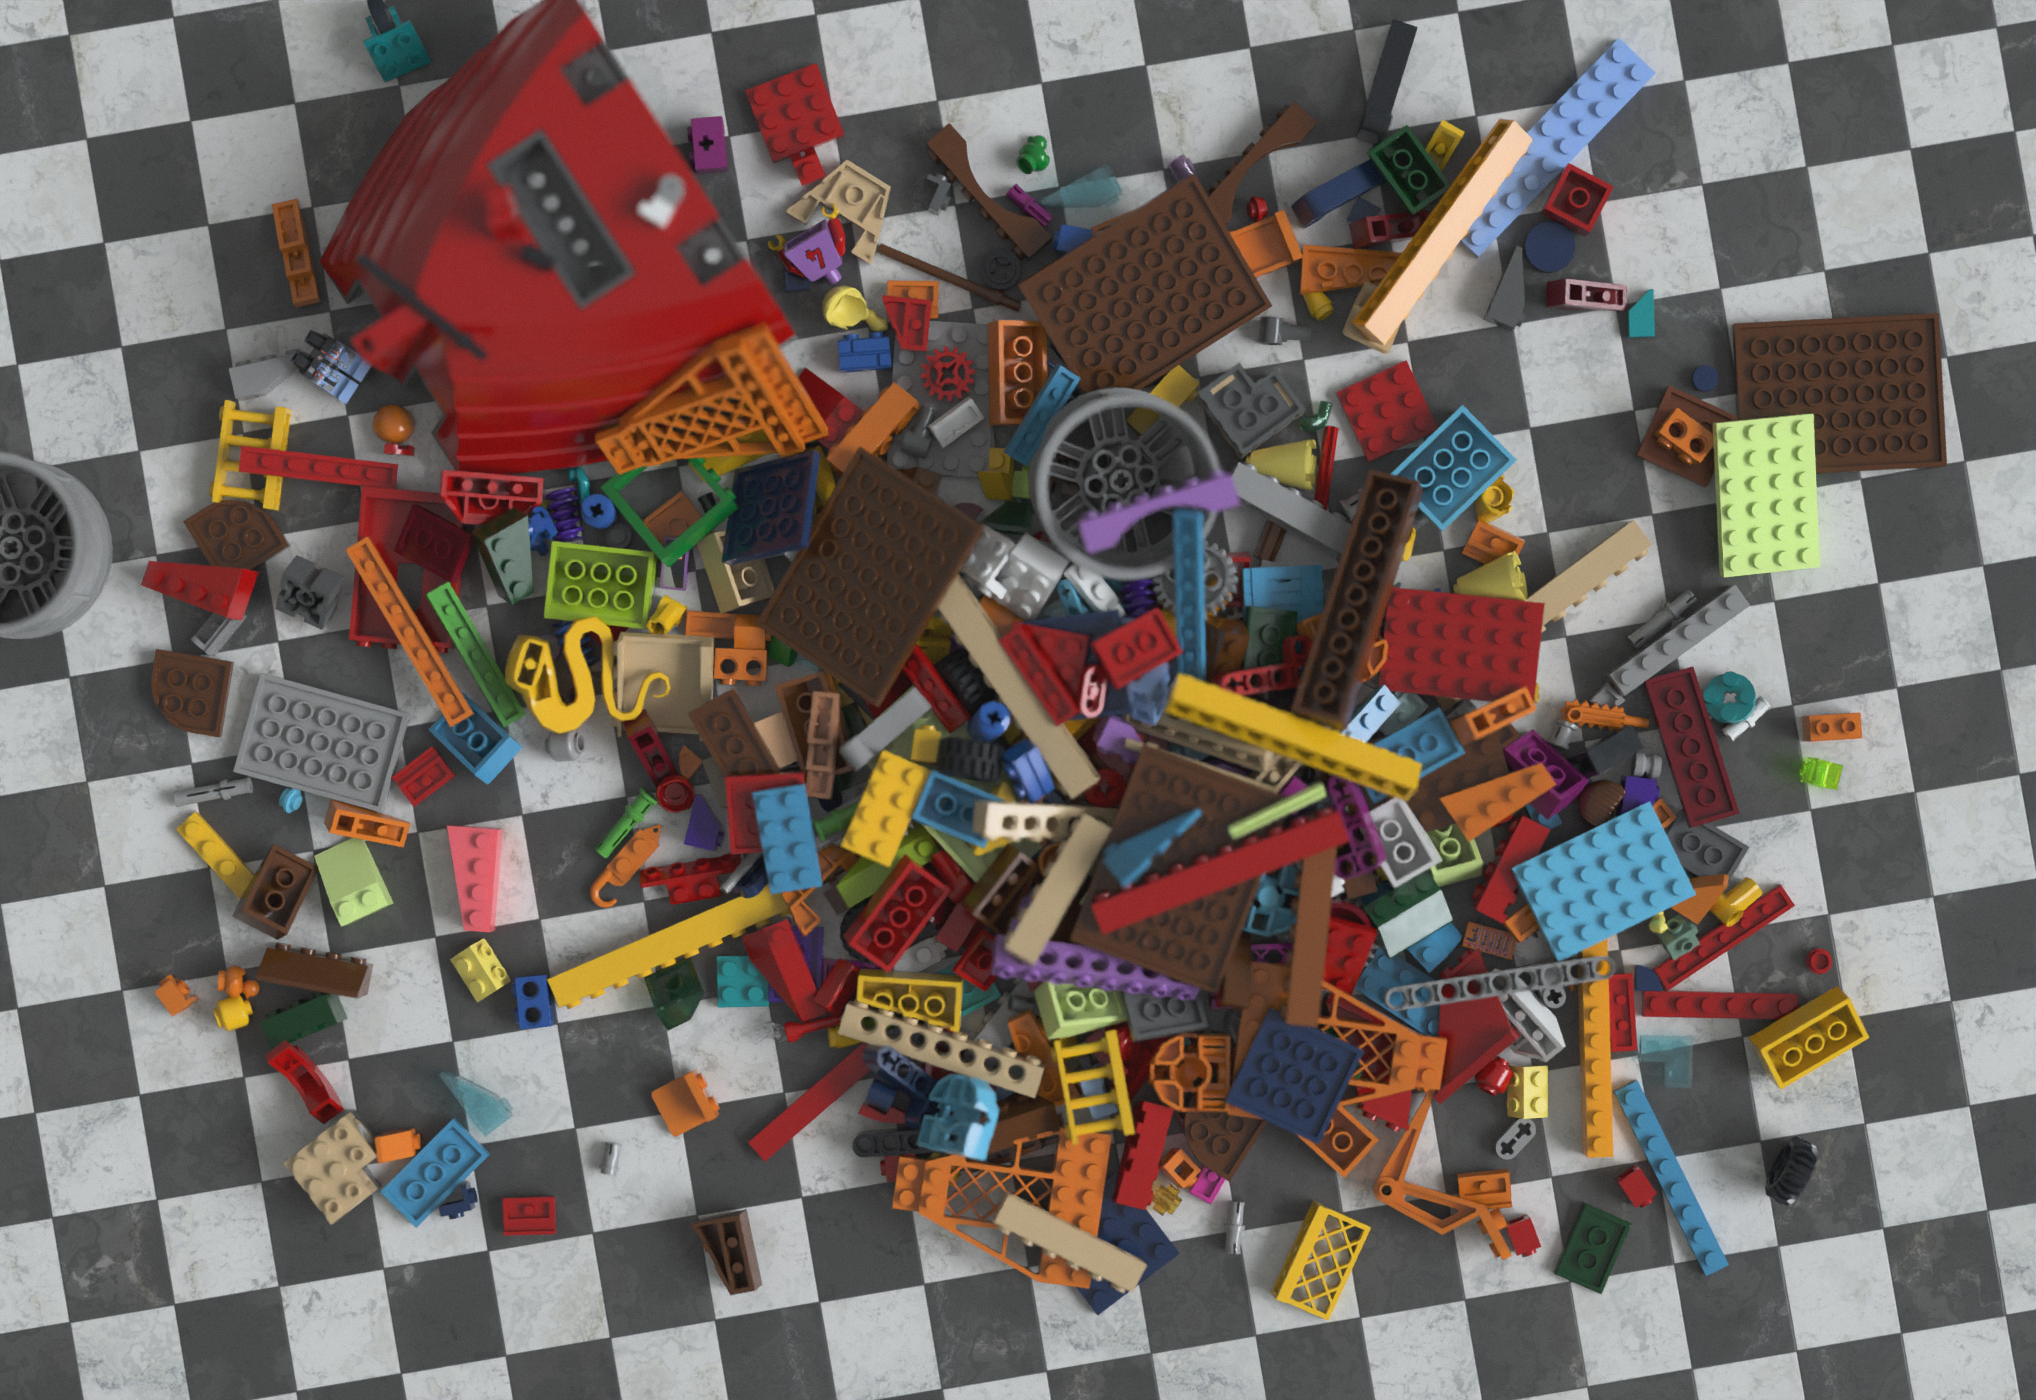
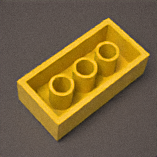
(885, 808)
(1808, 1037)

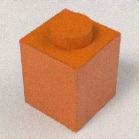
(748, 634)

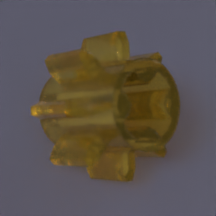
(1166, 1199)

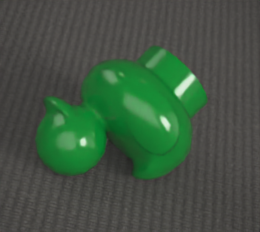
(1032, 155)

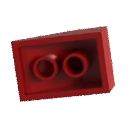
(832, 406)

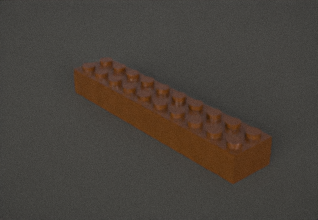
(1357, 600)

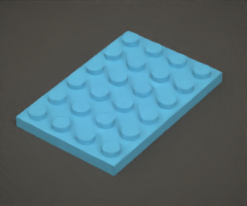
(1603, 881)

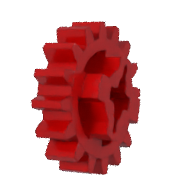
(957, 382)

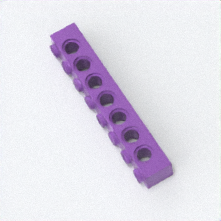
(1083, 975)

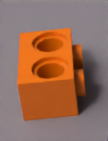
(1689, 431)
(741, 658)
(1832, 727)

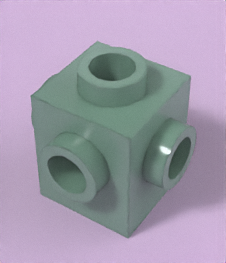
(1678, 937)

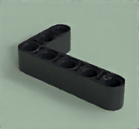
(1385, 86)
(901, 1135)

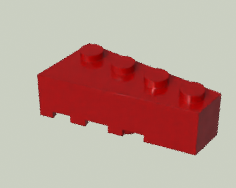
(208, 587)
(1499, 885)
(1142, 1155)

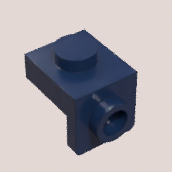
(457, 1208)

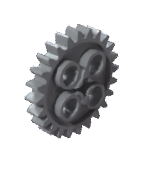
(1213, 595)

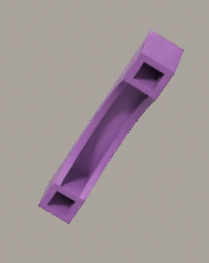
(1105, 528)
(1114, 731)

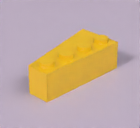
(914, 994)

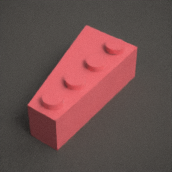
(476, 870)

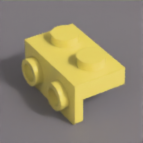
(480, 970)
(1528, 1092)

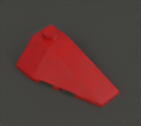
(782, 963)

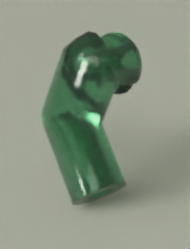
(1318, 420)

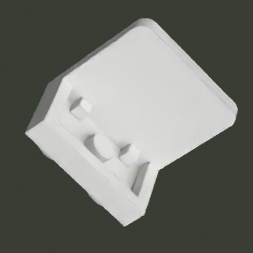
(986, 561)

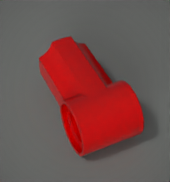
(952, 875)

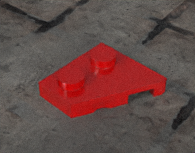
(910, 321)

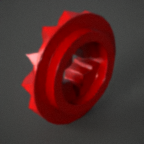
(1113, 793)

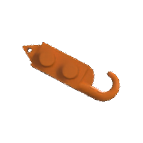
(626, 863)

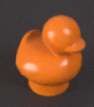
(231, 982)

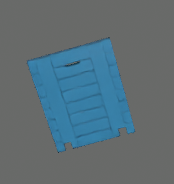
(1269, 589)

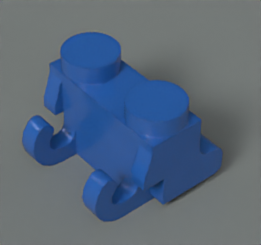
(537, 528)

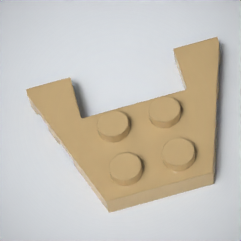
(859, 199)

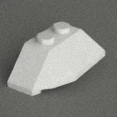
(1534, 1022)

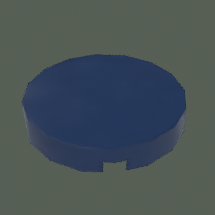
(1549, 247)

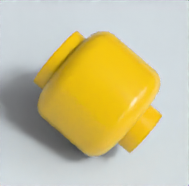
(232, 1013)

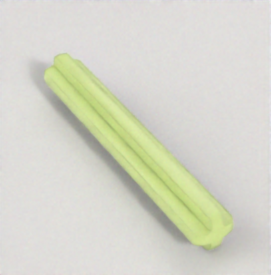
(1276, 811)

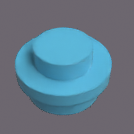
(290, 800)

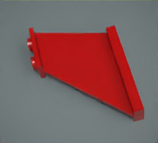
(1473, 1028)
(1390, 1108)

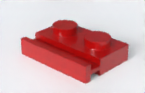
(423, 776)
(529, 1215)

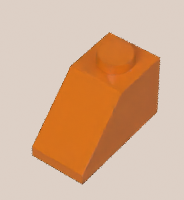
(1707, 892)
(397, 1144)

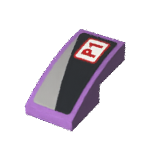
(676, 575)

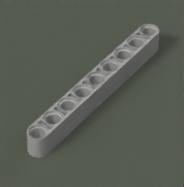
(1511, 982)

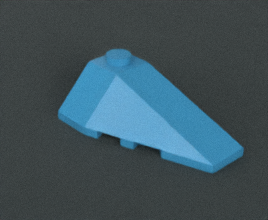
(1135, 853)
(1433, 948)

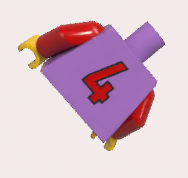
(814, 251)

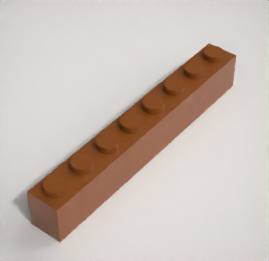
(1308, 938)

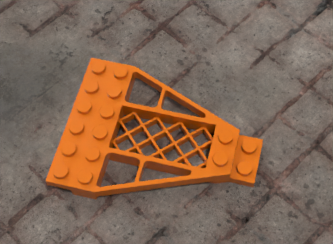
(756, 375)
(1415, 1057)
(1073, 1195)

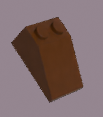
(276, 892)

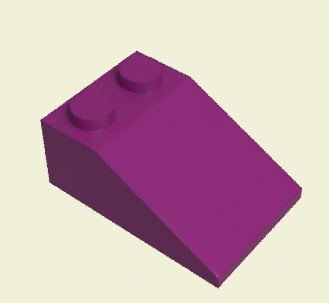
(1533, 749)

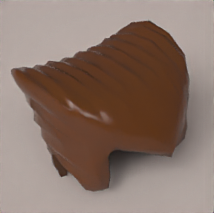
(1599, 801)

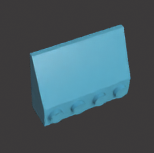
(1455, 467)

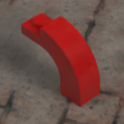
(307, 1079)

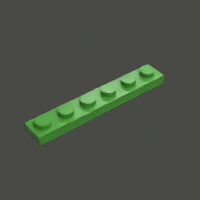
(475, 654)

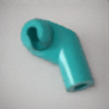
(583, 484)

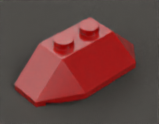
(484, 496)

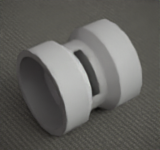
(1649, 765)

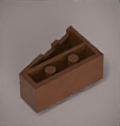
(1001, 890)
(1019, 1118)
(732, 1249)

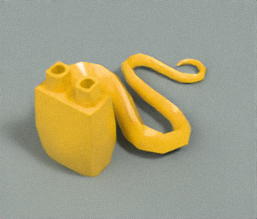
(533, 676)

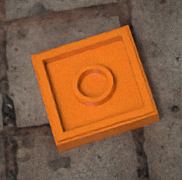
(673, 517)

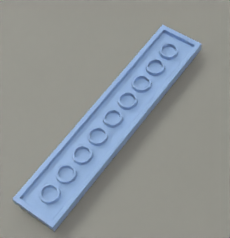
(1560, 137)

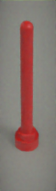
(795, 1030)

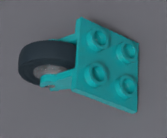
(397, 47)

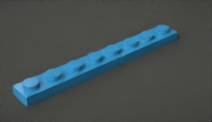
(1190, 593)
(1671, 1177)

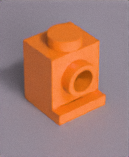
(175, 995)
(1188, 1171)

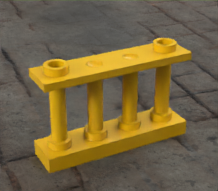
(280, 422)
(1116, 1096)

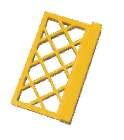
(1300, 1253)

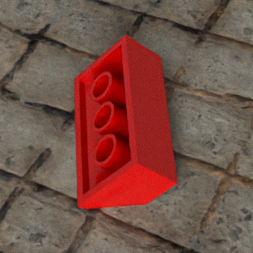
(896, 913)

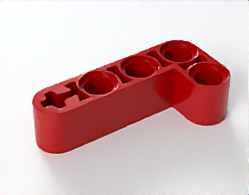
(1264, 674)

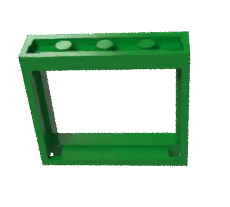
(694, 533)

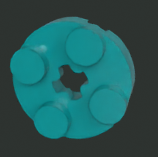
(1728, 712)

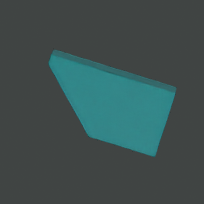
(1641, 317)

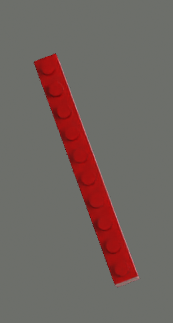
(1219, 871)

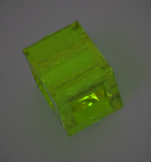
(1821, 773)

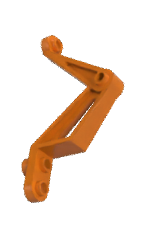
(1394, 1174)

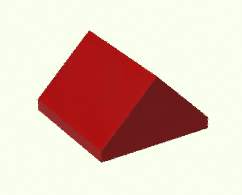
(976, 961)

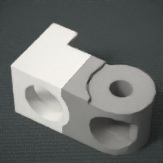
(665, 202)

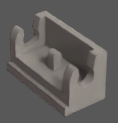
(215, 633)

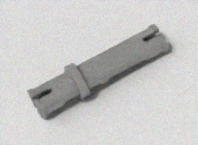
(1662, 618)
(213, 791)

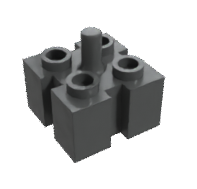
(309, 592)

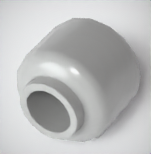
(565, 746)

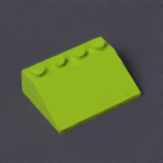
(600, 583)

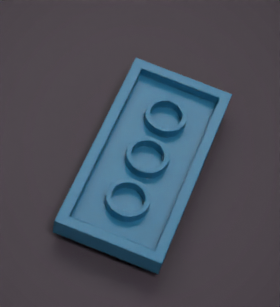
(1424, 741)
(787, 838)
(1387, 973)
(435, 1172)

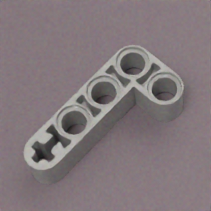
(885, 729)

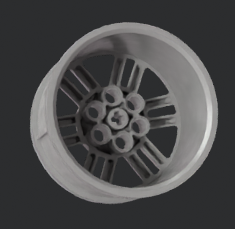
(89, 544)
(1148, 558)

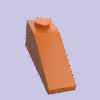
(1493, 716)
(365, 824)

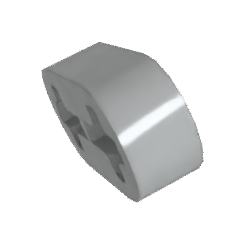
(1519, 1142)

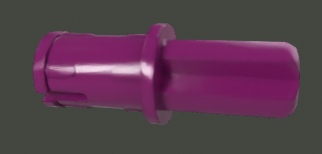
(1029, 205)

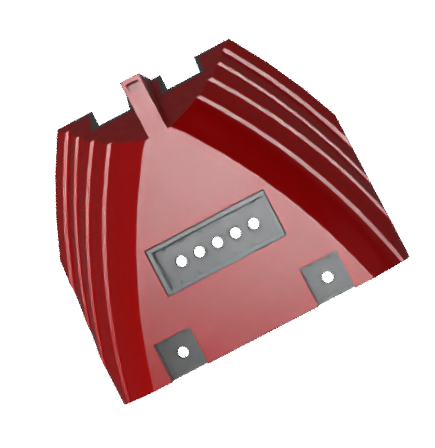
(562, 343)

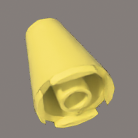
(1288, 463)
(1495, 580)

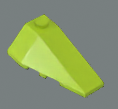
(867, 876)

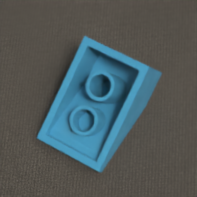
(477, 742)
(950, 807)

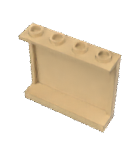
(682, 659)

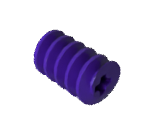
(565, 515)
(1137, 597)

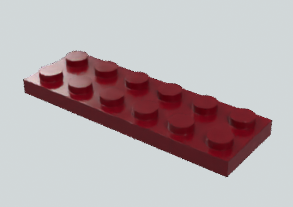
(1691, 747)

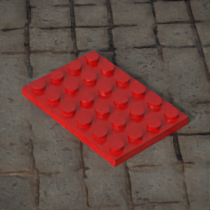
(1460, 645)

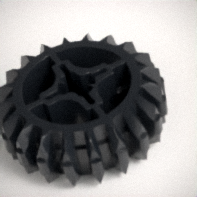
(1791, 1170)

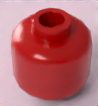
(1494, 1077)

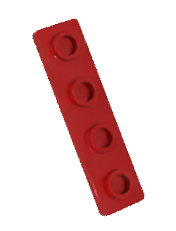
(691, 879)

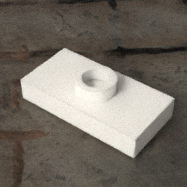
(956, 422)

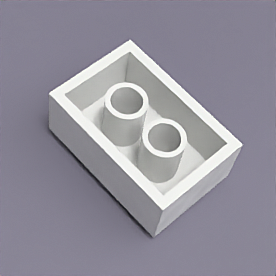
(1030, 577)

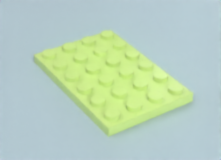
(1766, 495)

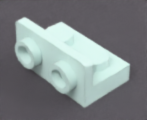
(1407, 712)

